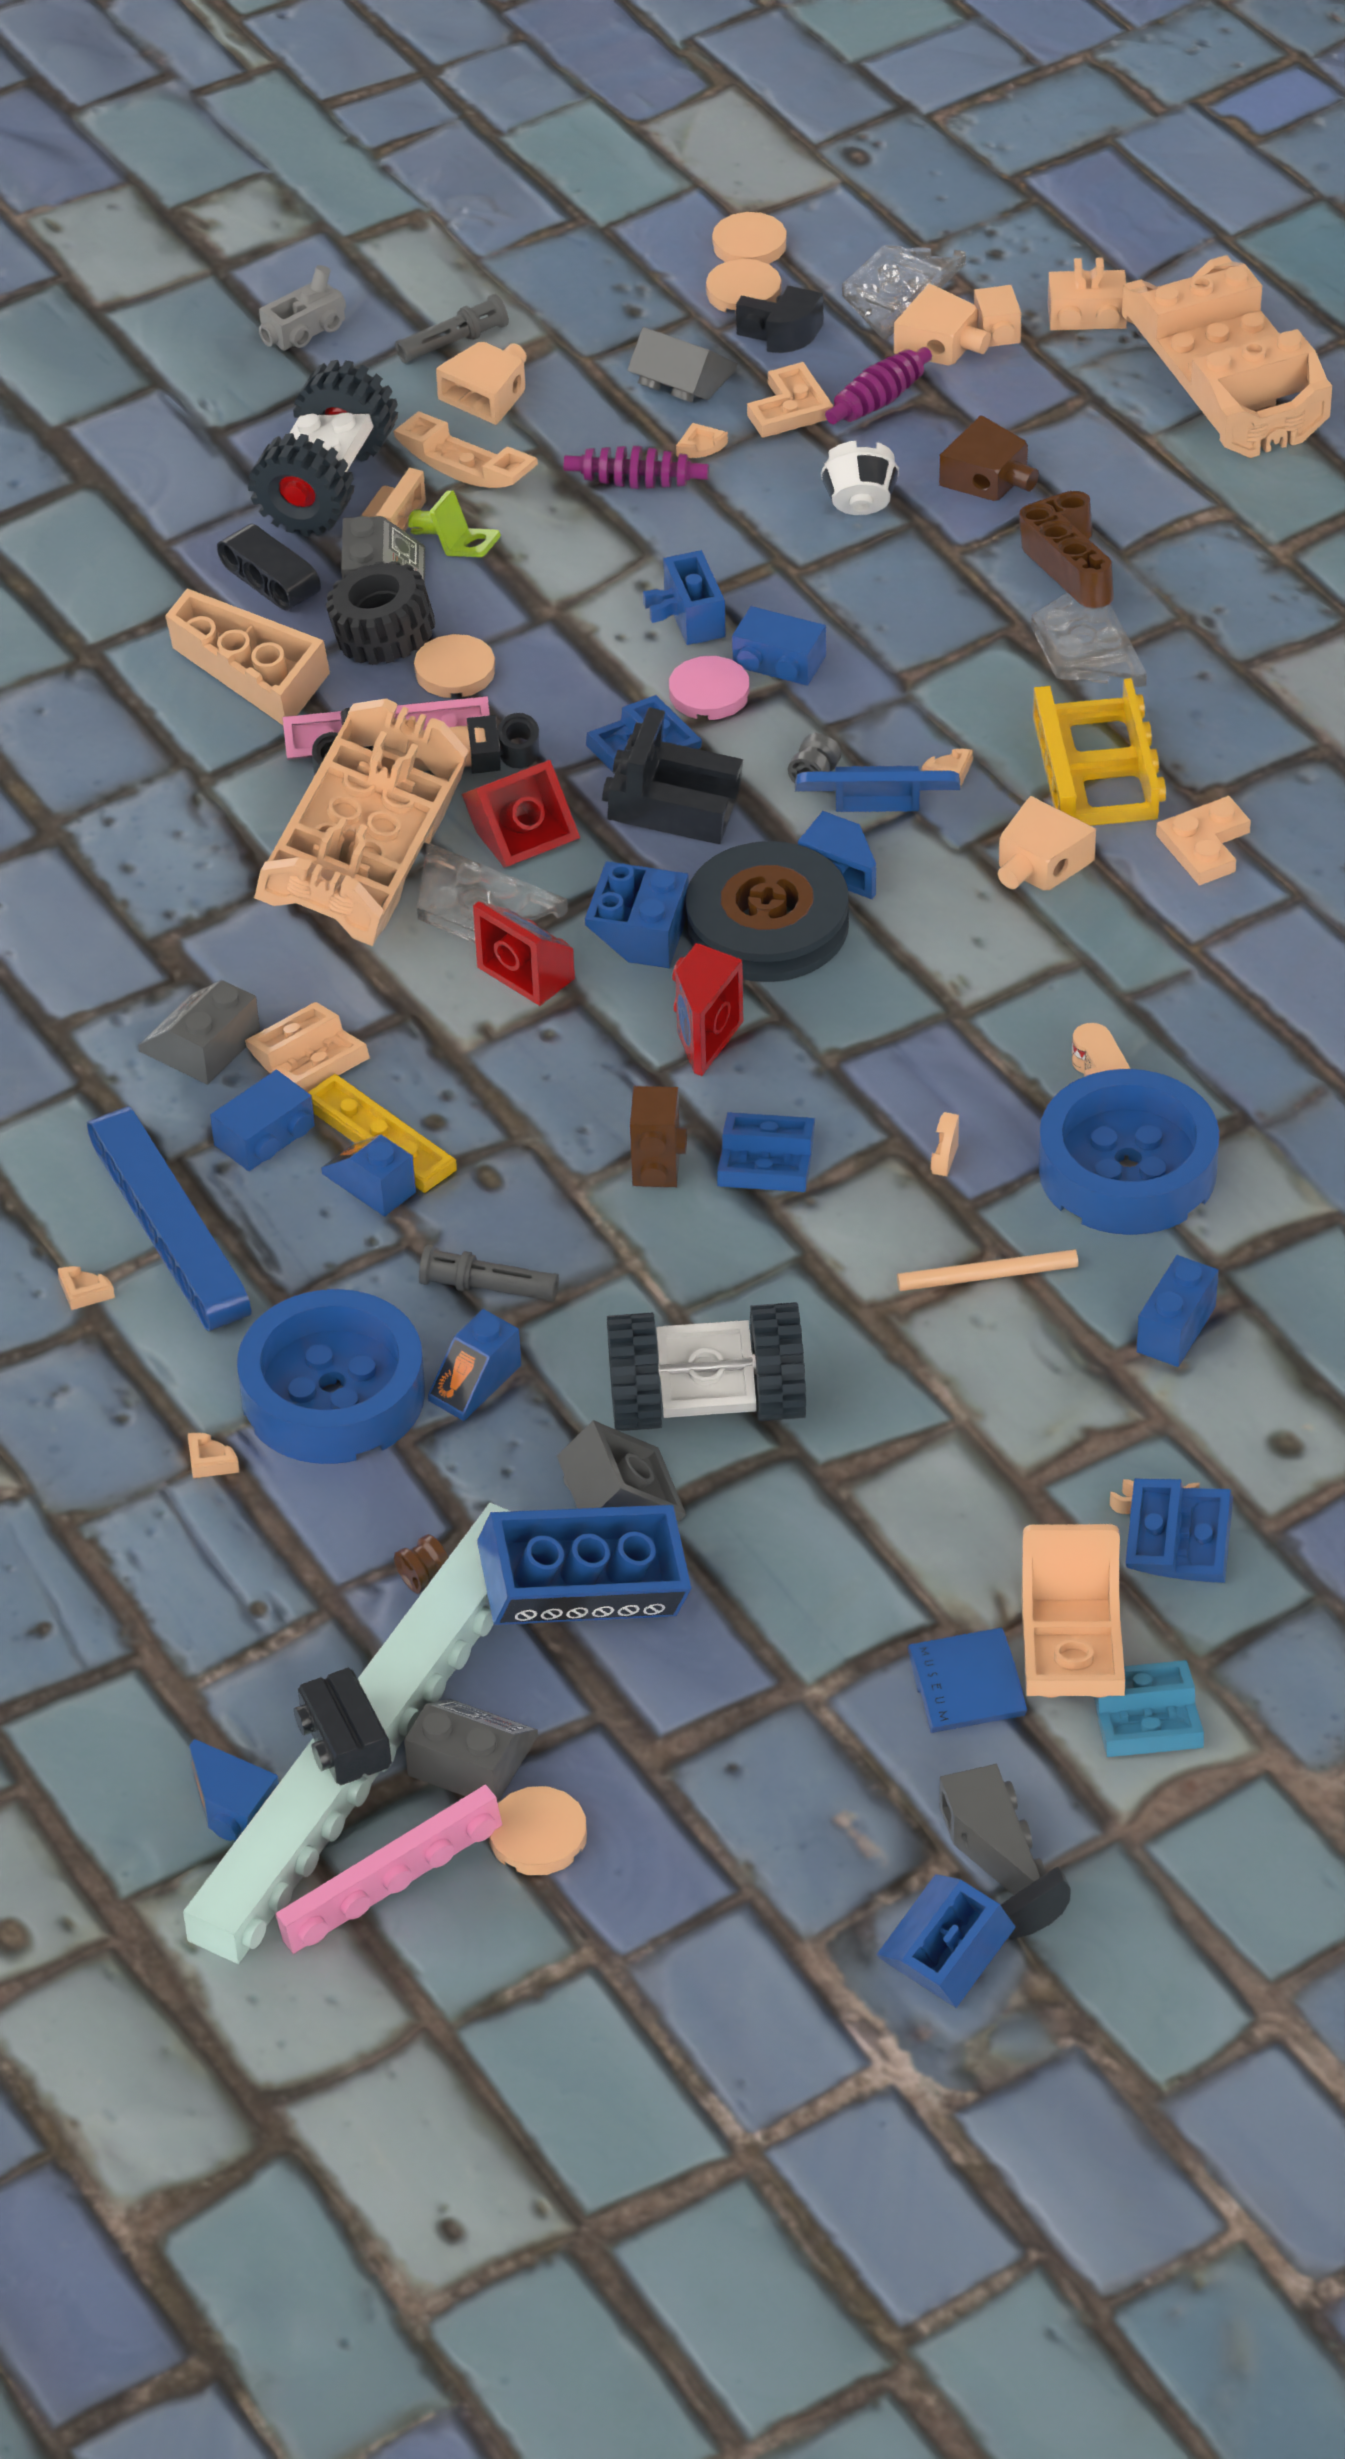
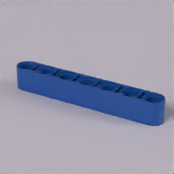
(169, 1219)

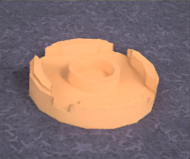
(749, 237)
(744, 278)
(454, 665)
(539, 1830)

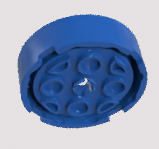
(1134, 1115)
(315, 1343)

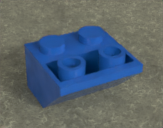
(639, 912)
(947, 1938)

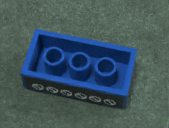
(583, 1564)

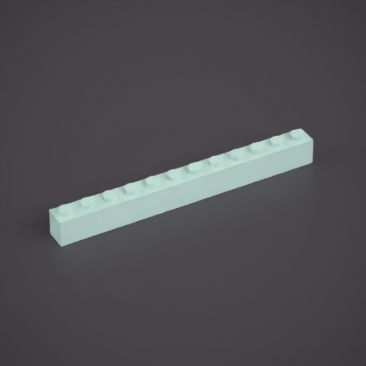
(307, 1804)

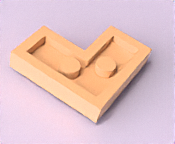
(796, 402)
(1198, 836)

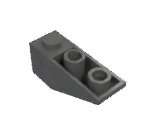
(986, 1828)

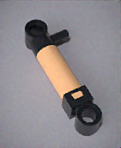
(479, 736)

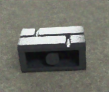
(343, 1727)

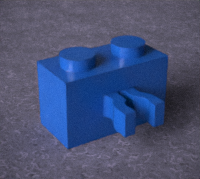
(691, 597)

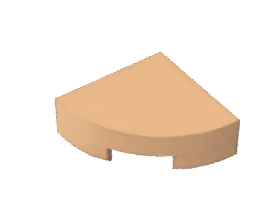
(701, 441)
(958, 761)
(948, 1143)
(84, 1287)
(210, 1456)

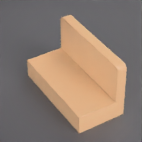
(398, 502)

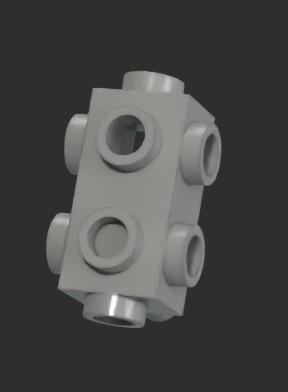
(303, 313)

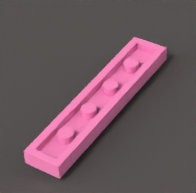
(303, 730)
(389, 1869)

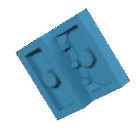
(1153, 1714)

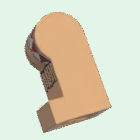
(1095, 1050)

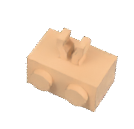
(1086, 298)

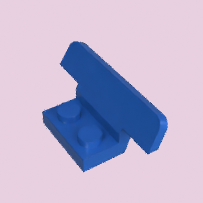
(877, 786)

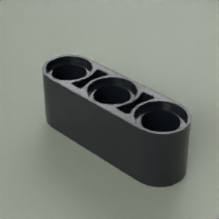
(268, 567)

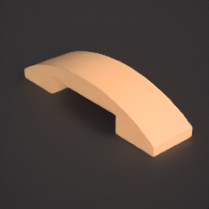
(431, 442)

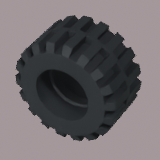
(380, 612)

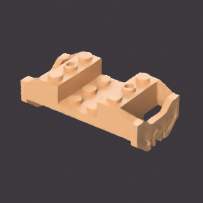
(1232, 356)
(365, 819)

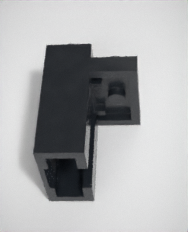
(671, 785)

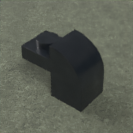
(784, 324)

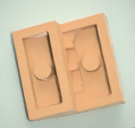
(308, 1047)

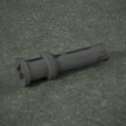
(466, 319)
(467, 1272)

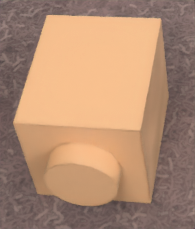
(999, 314)

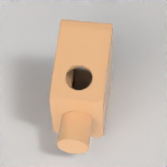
(942, 325)
(483, 380)
(1044, 846)

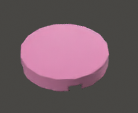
(709, 687)

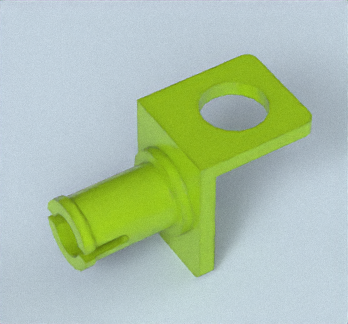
(450, 525)

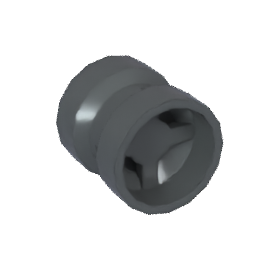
(811, 755)

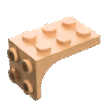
(1072, 1610)

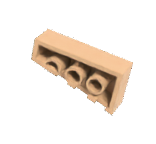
(248, 653)

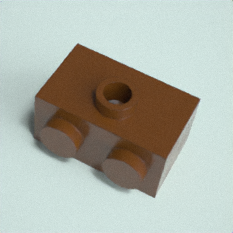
(656, 1136)

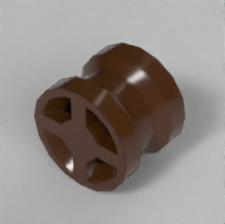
(420, 1563)

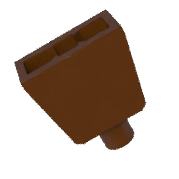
(986, 462)

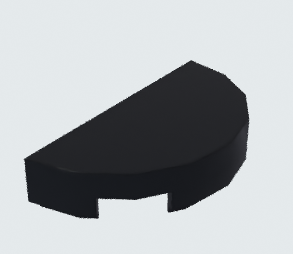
(1038, 1903)

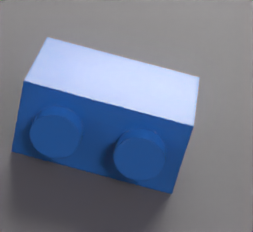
(779, 645)
(262, 1120)
(1177, 1310)

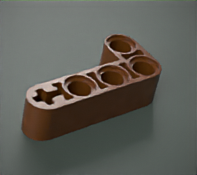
(1057, 539)

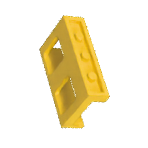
(1070, 768)

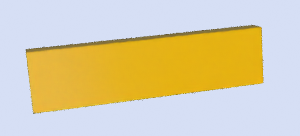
(362, 1118)

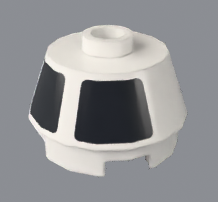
(860, 477)

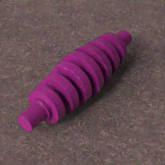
(878, 385)
(636, 467)

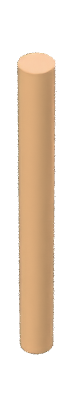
(987, 1270)

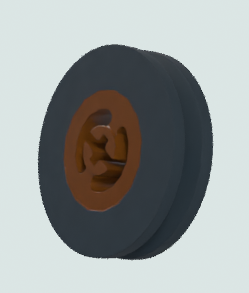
(767, 880)

